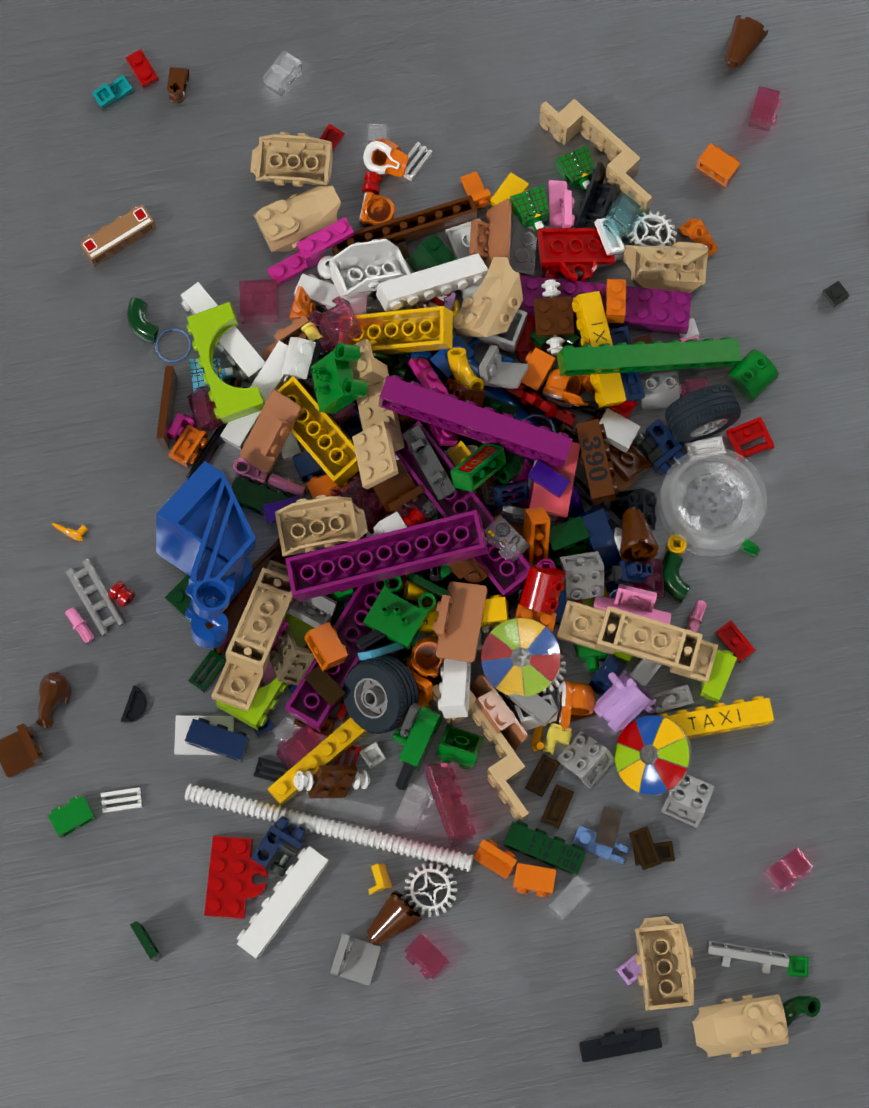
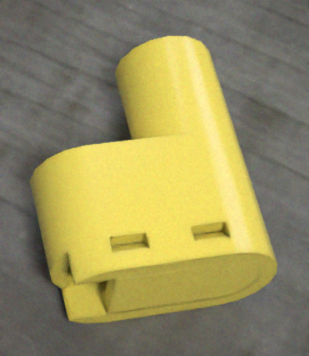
(554, 736)

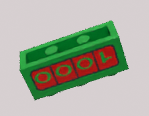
(478, 467)

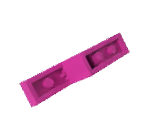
(311, 251)
(430, 379)

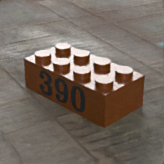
(596, 463)

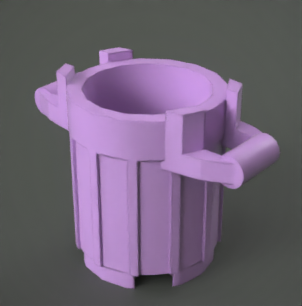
(623, 701)

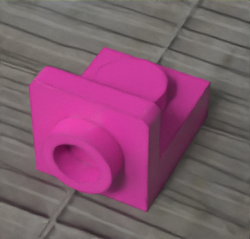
(178, 425)

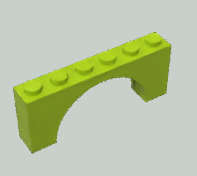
(207, 330)
(720, 673)
(267, 696)

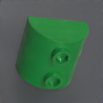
(753, 374)
(459, 747)

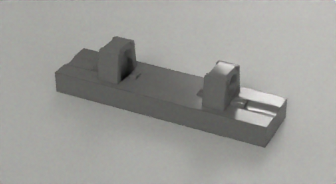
(429, 463)

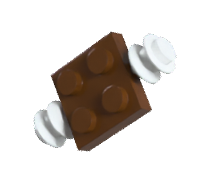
(553, 316)
(331, 781)

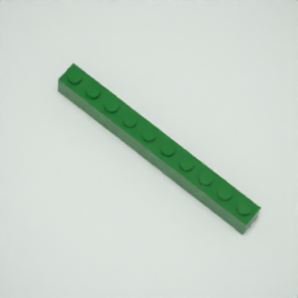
(648, 357)

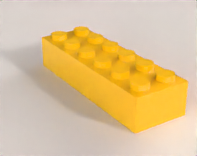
(407, 330)
(321, 435)

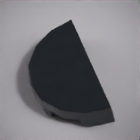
(135, 706)

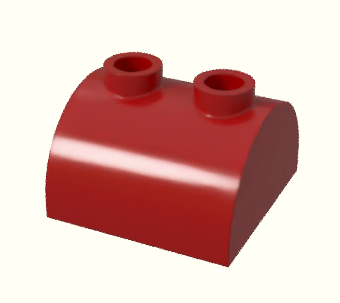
(543, 589)

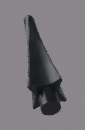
(591, 409)

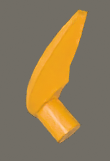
(76, 535)
(537, 737)

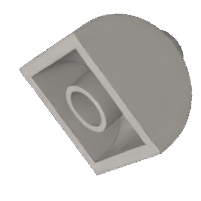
(660, 389)

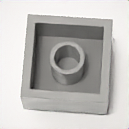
(508, 340)

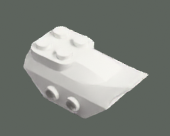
(364, 265)

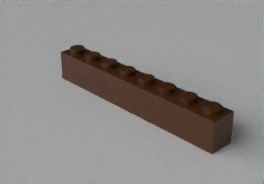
(416, 224)

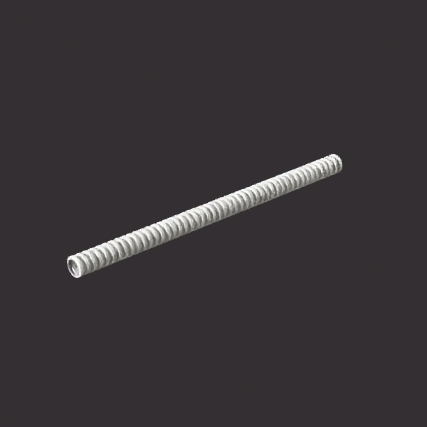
(329, 827)

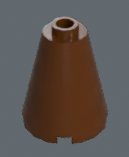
(743, 41)
(637, 537)
(392, 919)

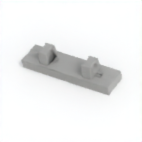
(763, 956)

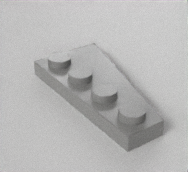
(523, 249)

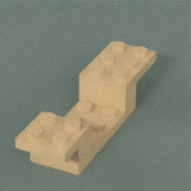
(624, 161)
(380, 426)
(254, 637)
(638, 637)
(503, 771)

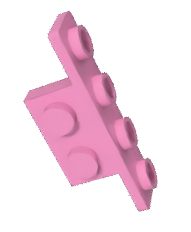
(560, 205)
(634, 601)

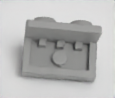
(314, 610)

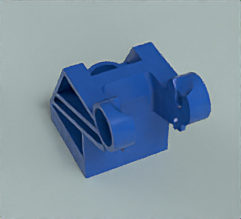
(210, 541)

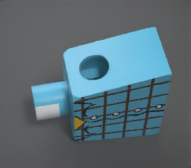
(197, 372)

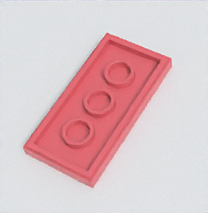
(552, 504)

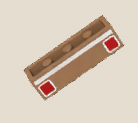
(117, 235)

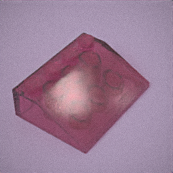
(448, 803)

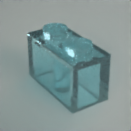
(621, 216)

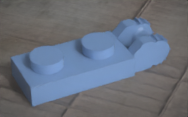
(586, 839)

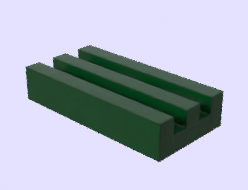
(198, 684)

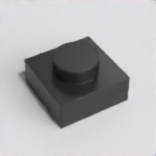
(835, 293)

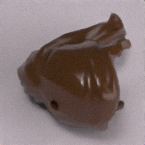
(52, 690)

